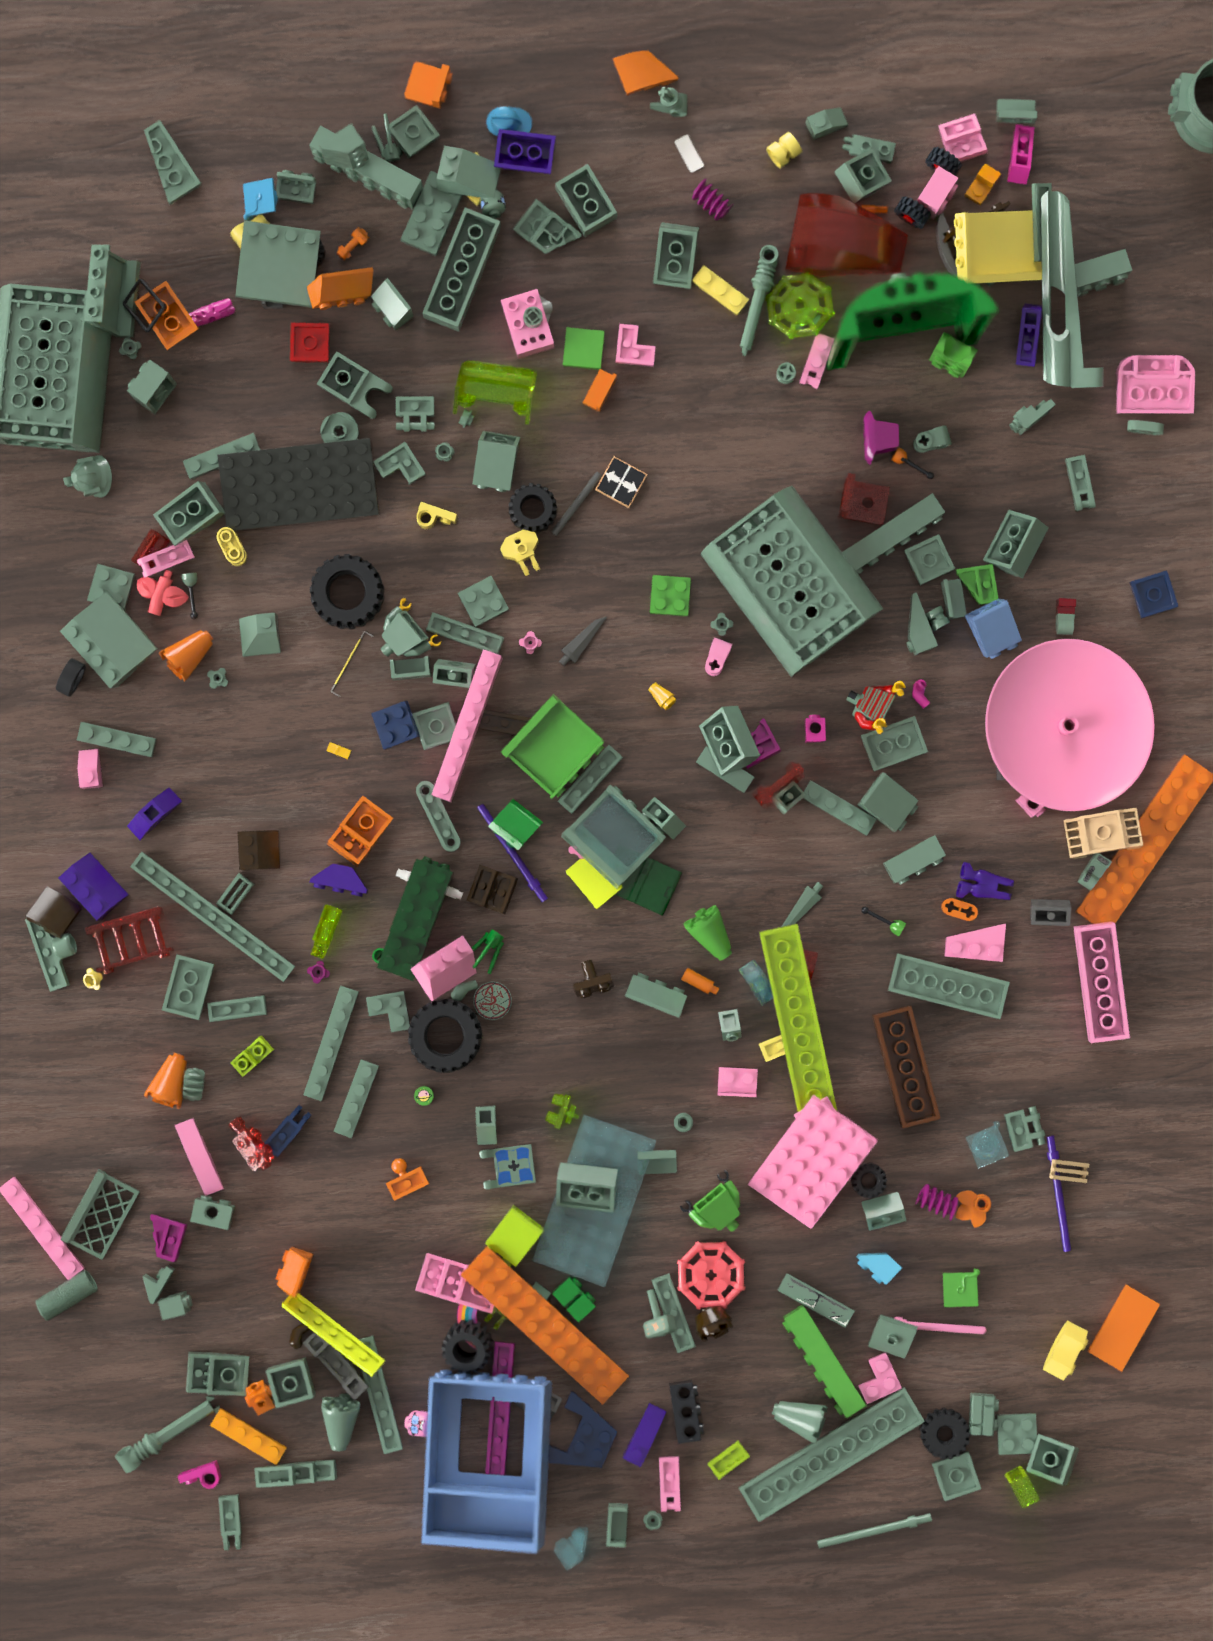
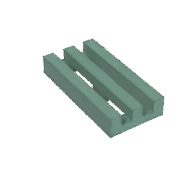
(241, 898)

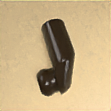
(296, 1334)

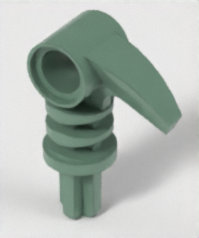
(671, 102)

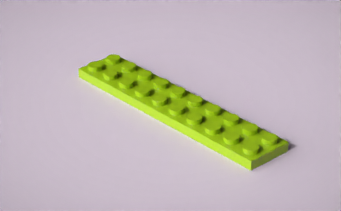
(796, 1014)

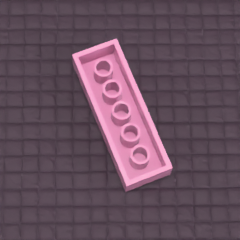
(1101, 982)

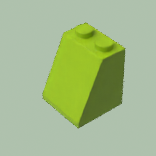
(514, 1236)

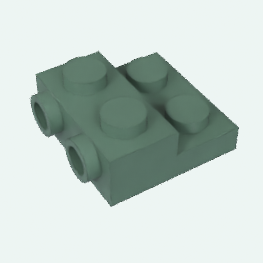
(1027, 417)

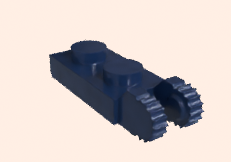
(286, 1132)

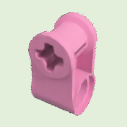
(718, 653)

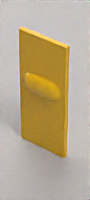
(338, 750)

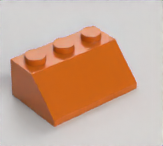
(341, 288)

